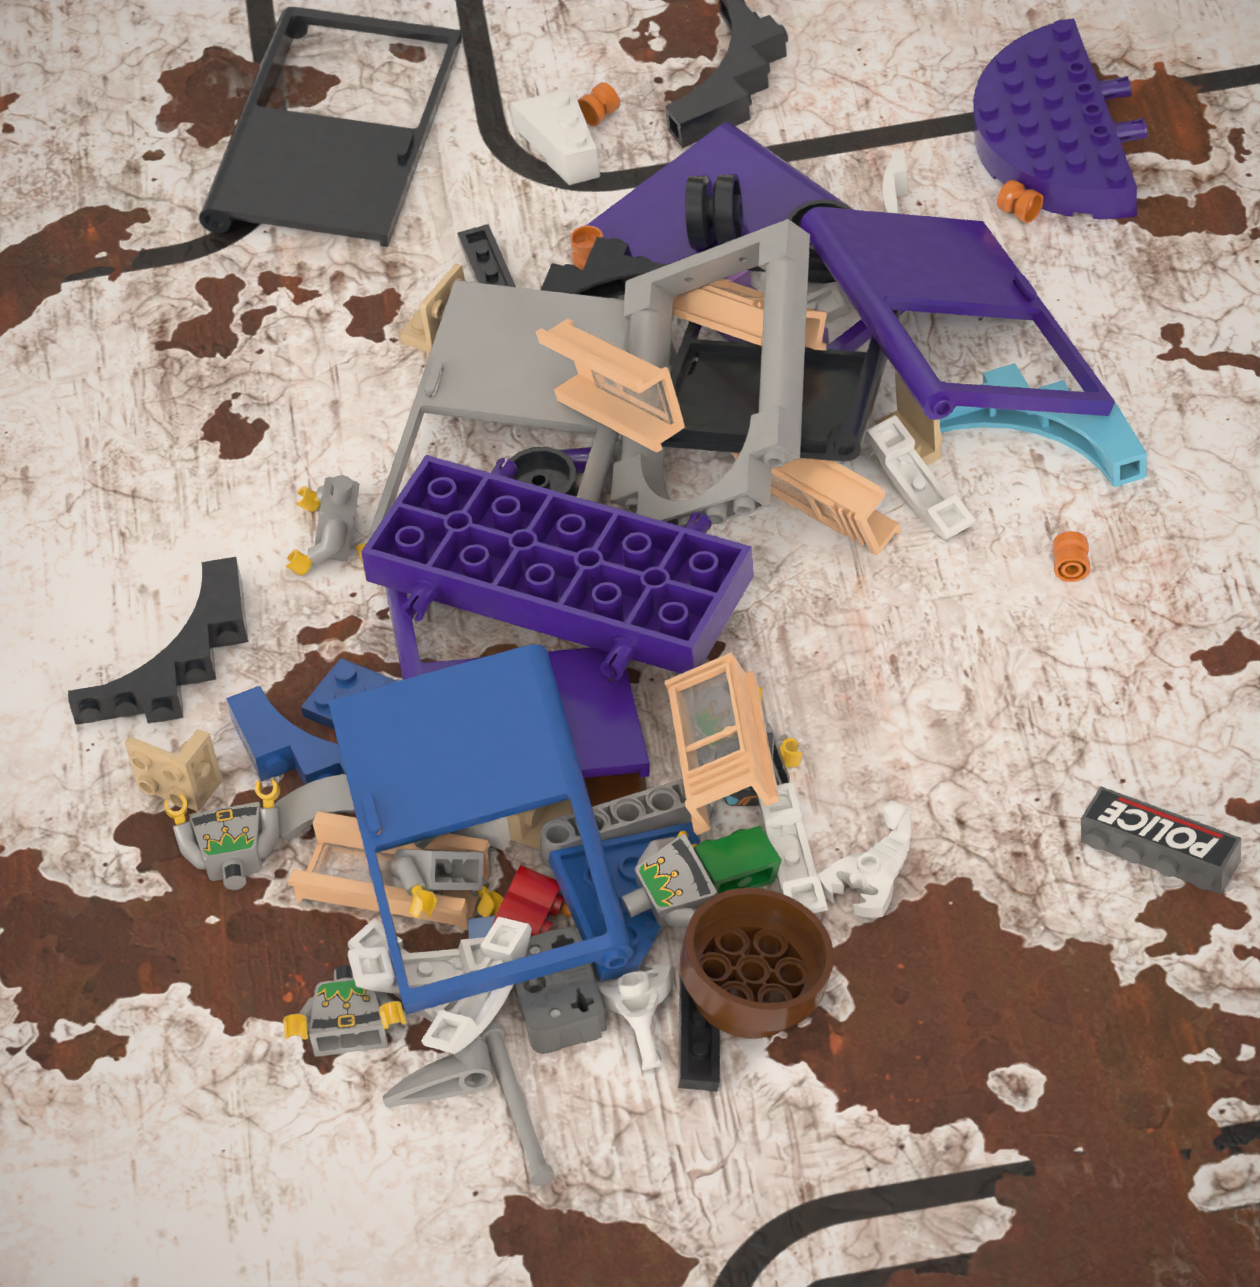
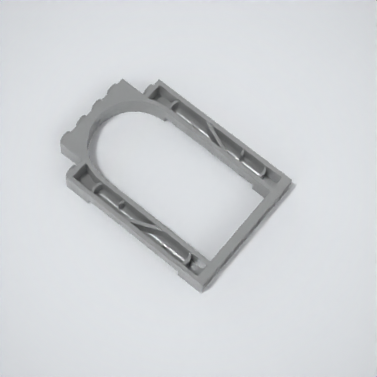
(776, 429)

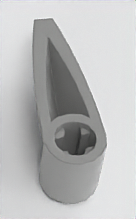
(445, 1078)

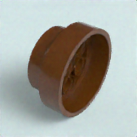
(755, 961)

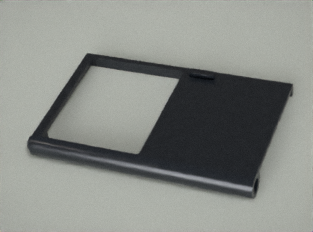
(315, 167)
(724, 391)

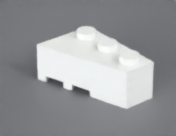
(559, 132)

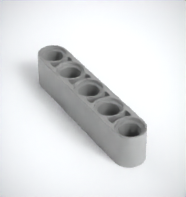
(625, 816)

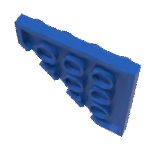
(579, 892)

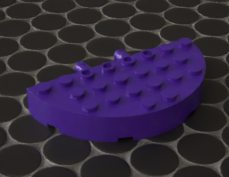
(1049, 125)

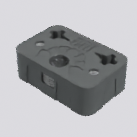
(555, 1001)

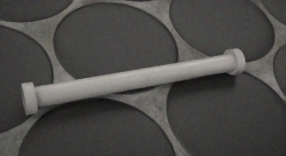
(540, 1171)

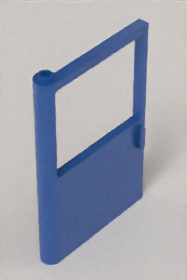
(462, 754)

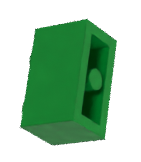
(739, 860)

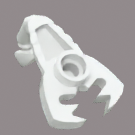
(874, 869)
(635, 998)

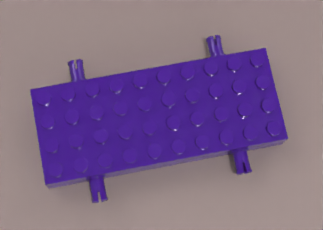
(559, 565)

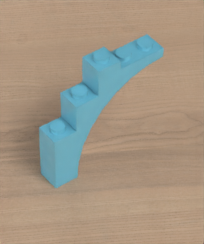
(1101, 439)

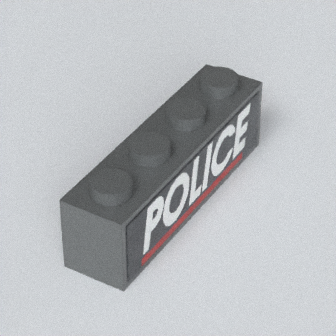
(1161, 840)

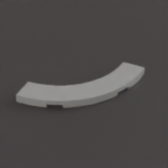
(323, 795)

